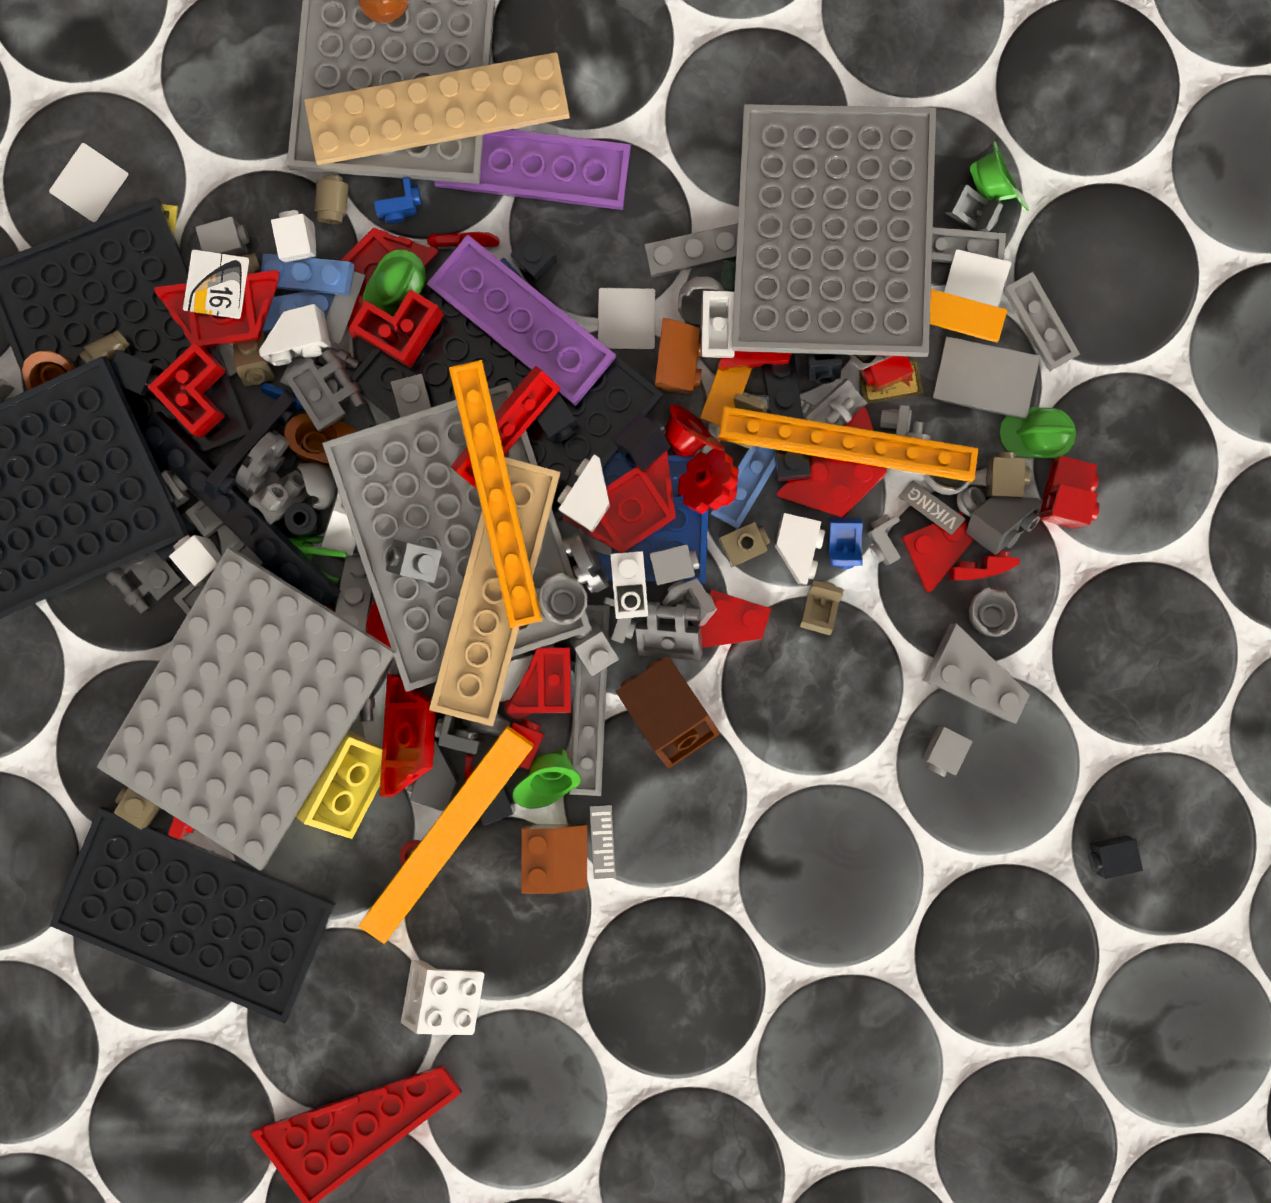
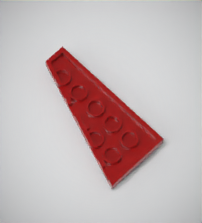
(337, 1140)

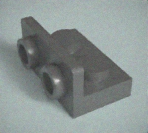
(461, 740)

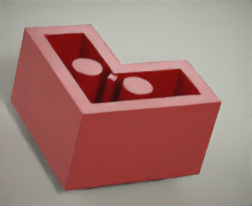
(402, 334)
(183, 389)
(1070, 493)

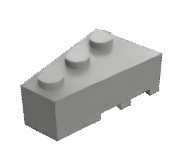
(974, 676)

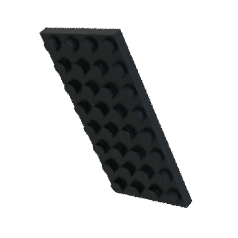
(193, 915)

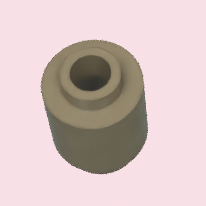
(331, 199)

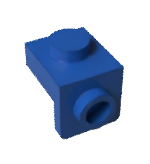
(395, 209)
(845, 542)

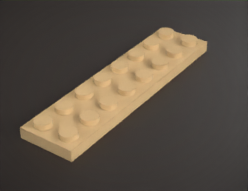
(436, 108)
(480, 634)

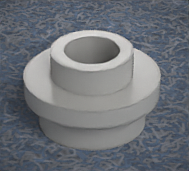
(970, 500)

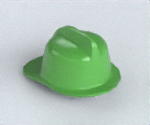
(994, 179)
(393, 280)
(1040, 435)
(547, 781)

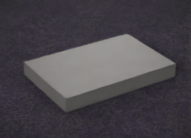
(986, 377)

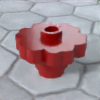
(709, 481)

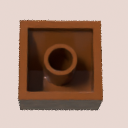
(678, 358)
(553, 858)

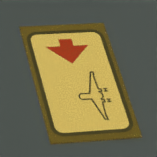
(905, 388)

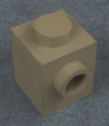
(1006, 476)
(744, 544)
(136, 808)

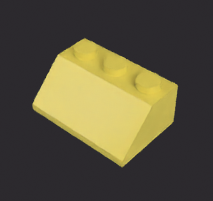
(344, 787)

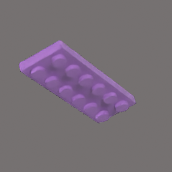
(551, 169)
(521, 319)

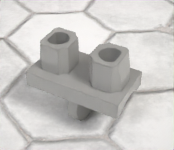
(838, 405)
(900, 421)
(279, 496)

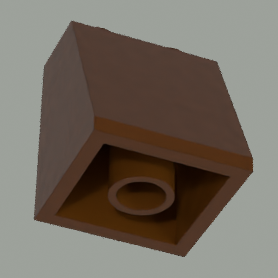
(667, 711)

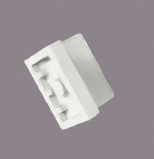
(441, 1000)

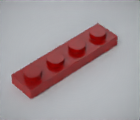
(515, 416)

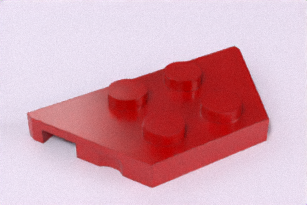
(372, 249)
(219, 330)
(833, 483)
(637, 508)
(406, 737)

